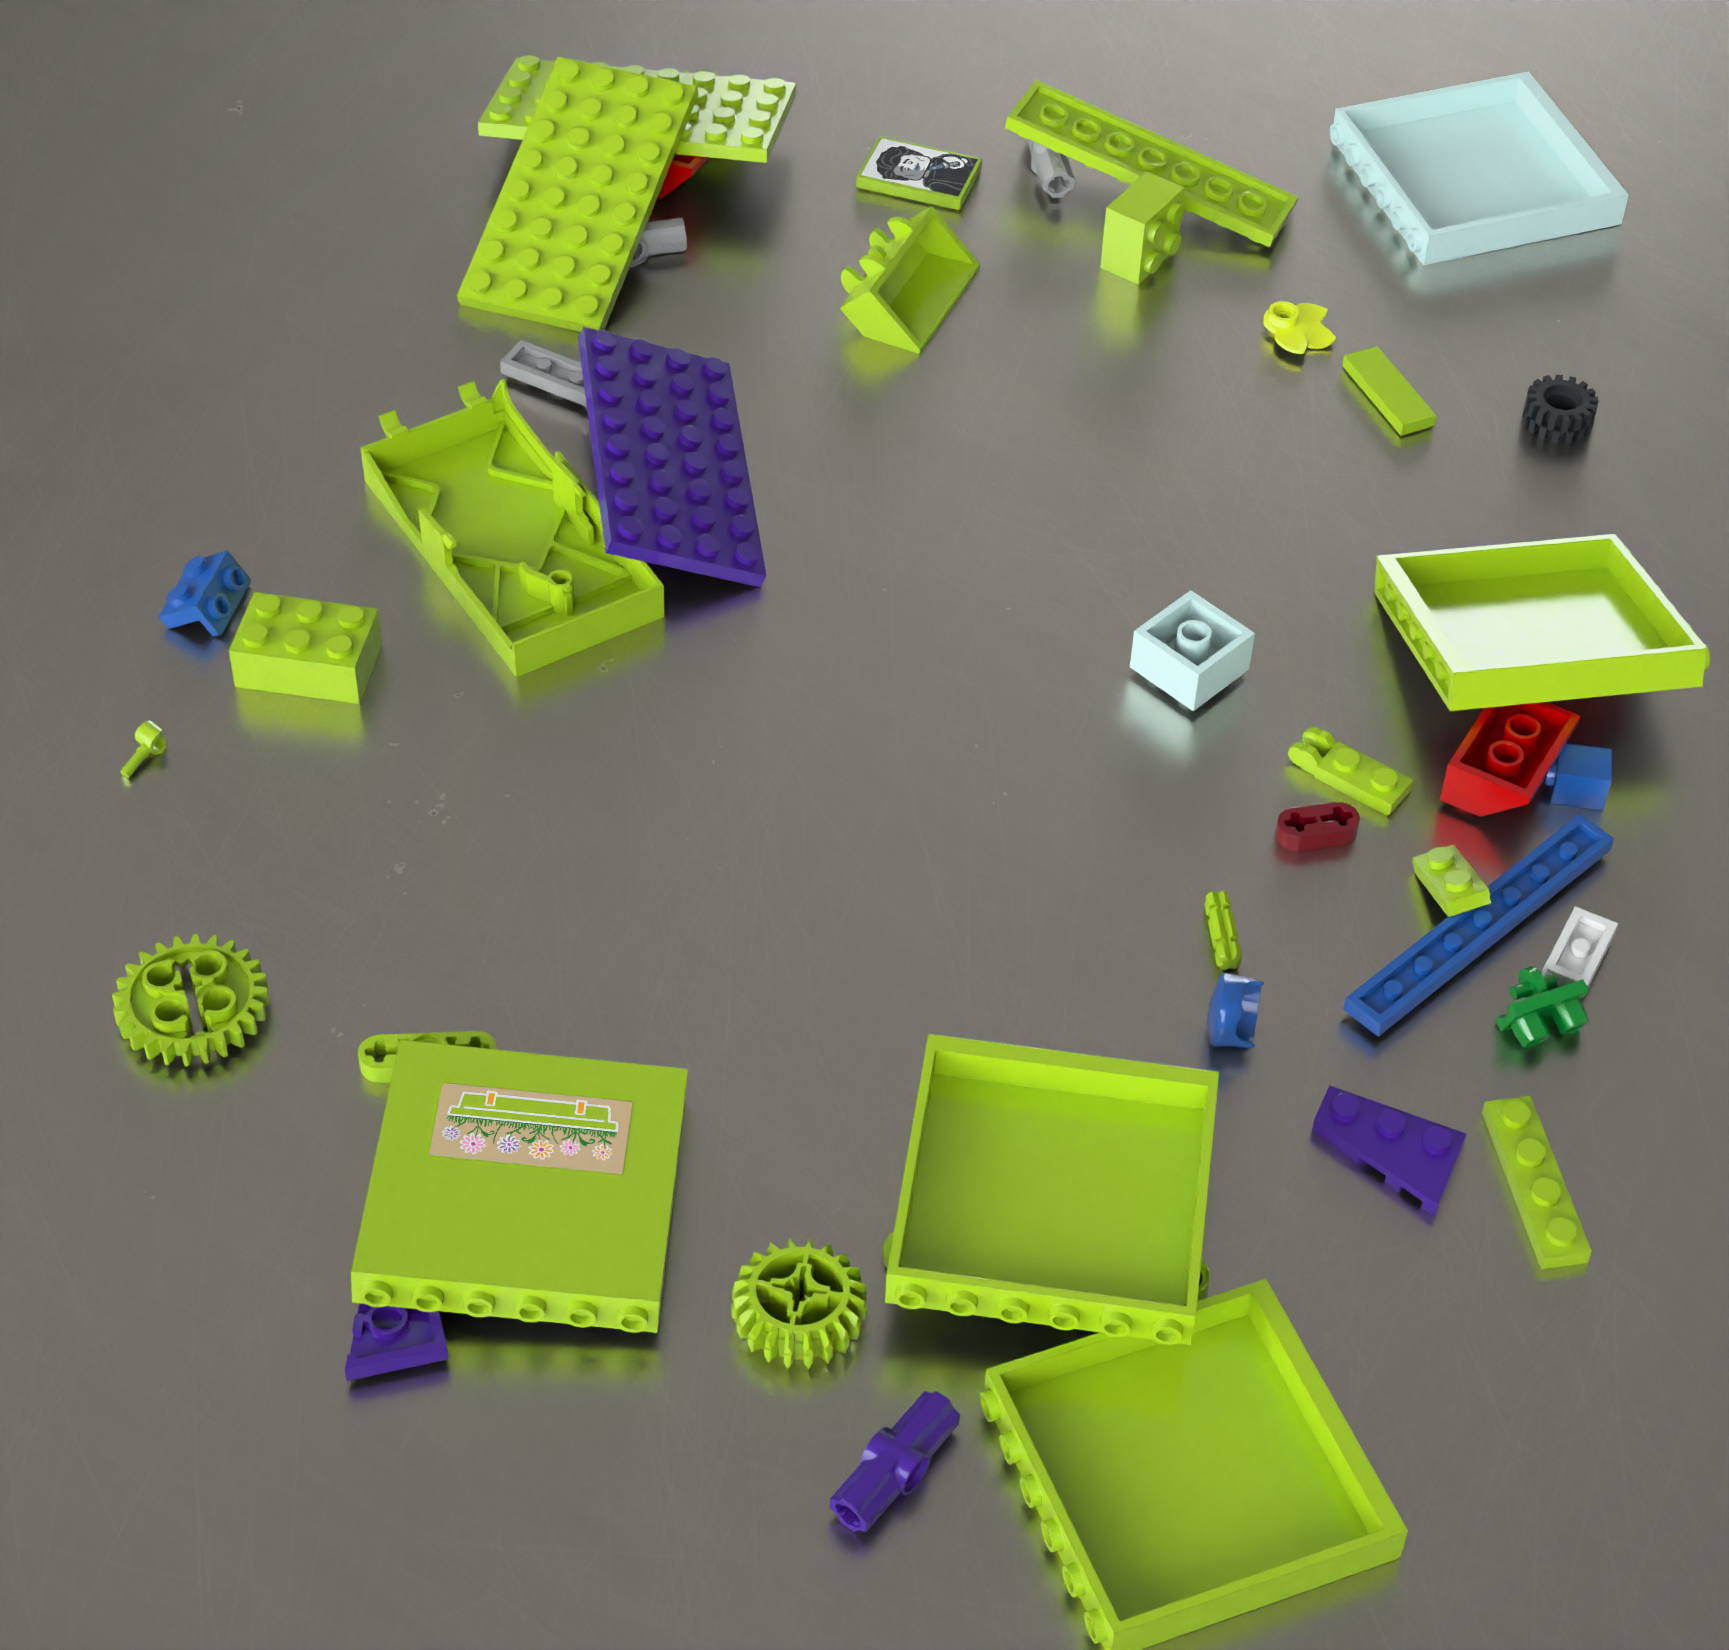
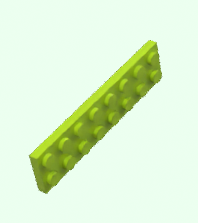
(1130, 150)

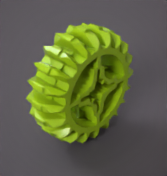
(824, 1320)

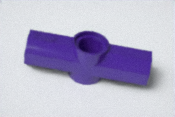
(894, 1461)

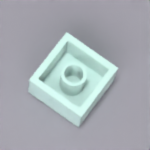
(1192, 650)

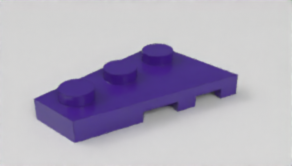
(1398, 1144)

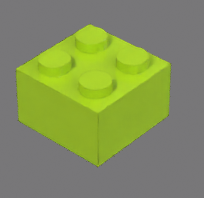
(1142, 228)

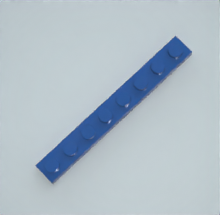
(1469, 934)

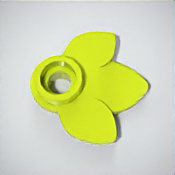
(1298, 326)

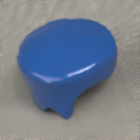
(1233, 1011)

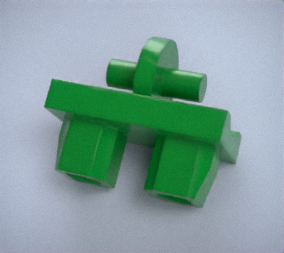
(1527, 1015)

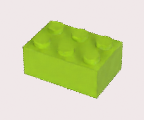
(306, 648)

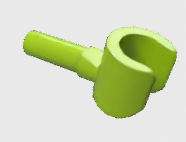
(151, 741)

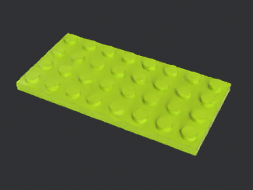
(729, 119)
(578, 196)

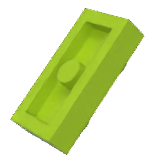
(1451, 880)

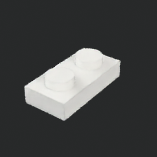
(1580, 947)

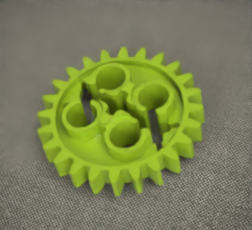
(156, 1011)

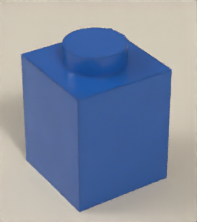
(1580, 777)

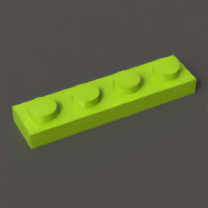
(1536, 1182)

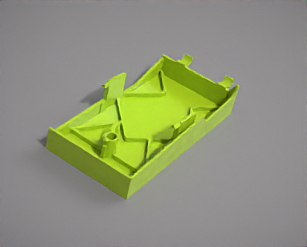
(509, 531)

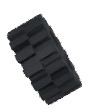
(1544, 404)

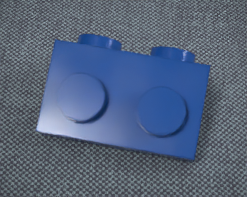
(206, 593)

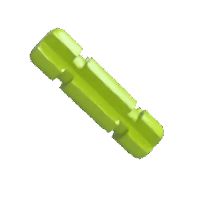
(1223, 930)

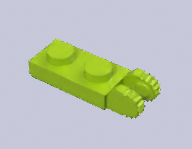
(1350, 771)

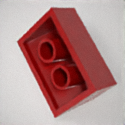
(1506, 756)

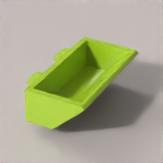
(908, 281)

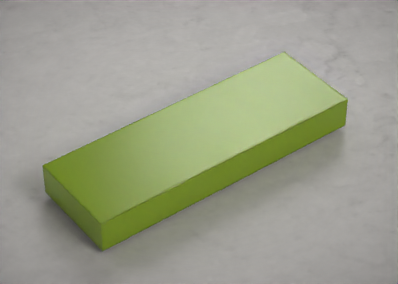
(1389, 390)

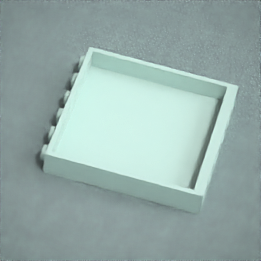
(1477, 167)

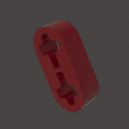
(1317, 826)

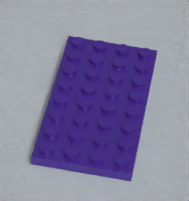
(669, 458)

